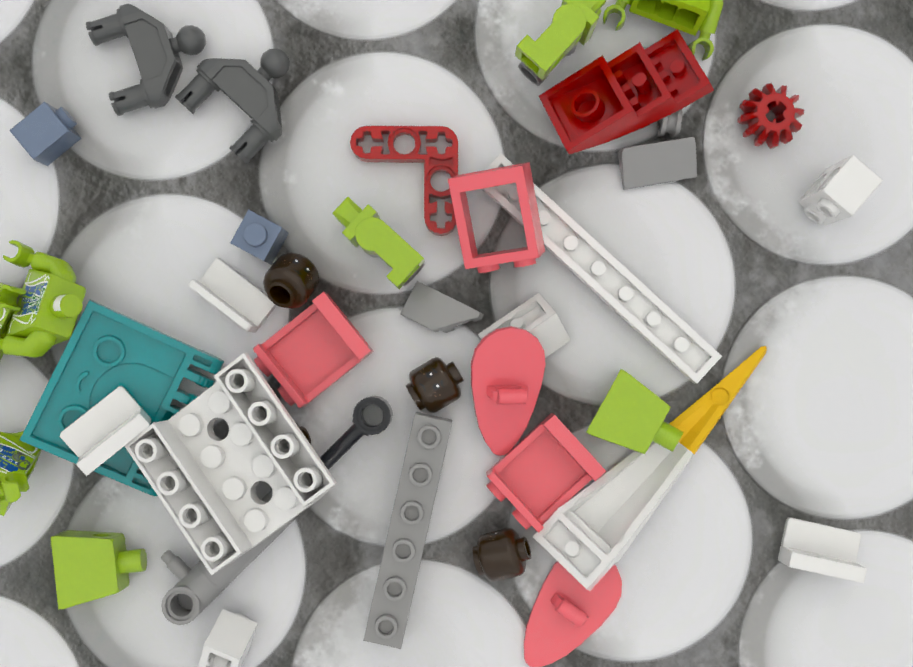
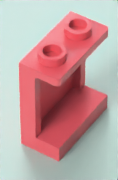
(312, 351)
(543, 472)

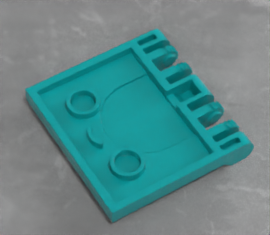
(111, 353)

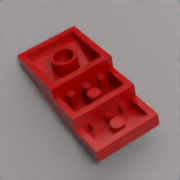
(625, 93)

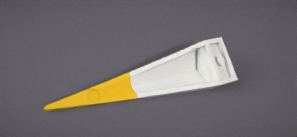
(606, 517)

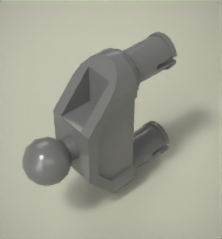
(154, 52)
(248, 90)

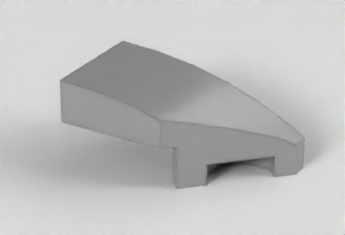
(437, 310)

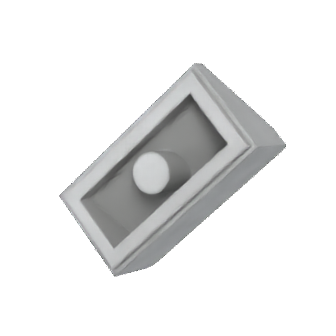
(658, 163)

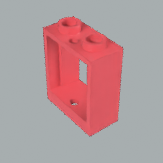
(489, 262)

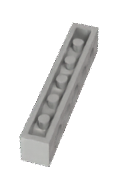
(408, 530)

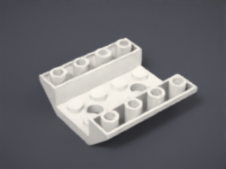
(213, 480)

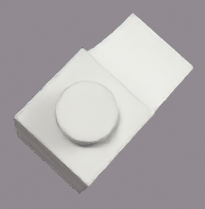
(228, 641)

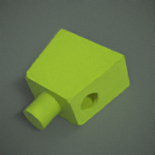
(633, 417)
(92, 565)

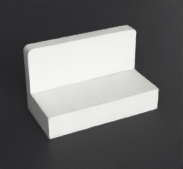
(234, 295)
(539, 320)
(105, 429)
(821, 549)

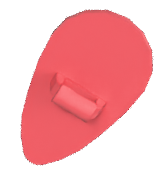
(506, 385)
(567, 614)

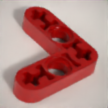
(432, 162)

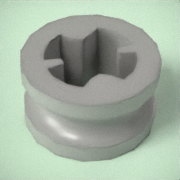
(670, 124)

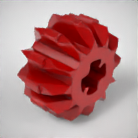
(777, 102)

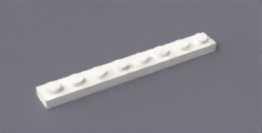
(612, 282)

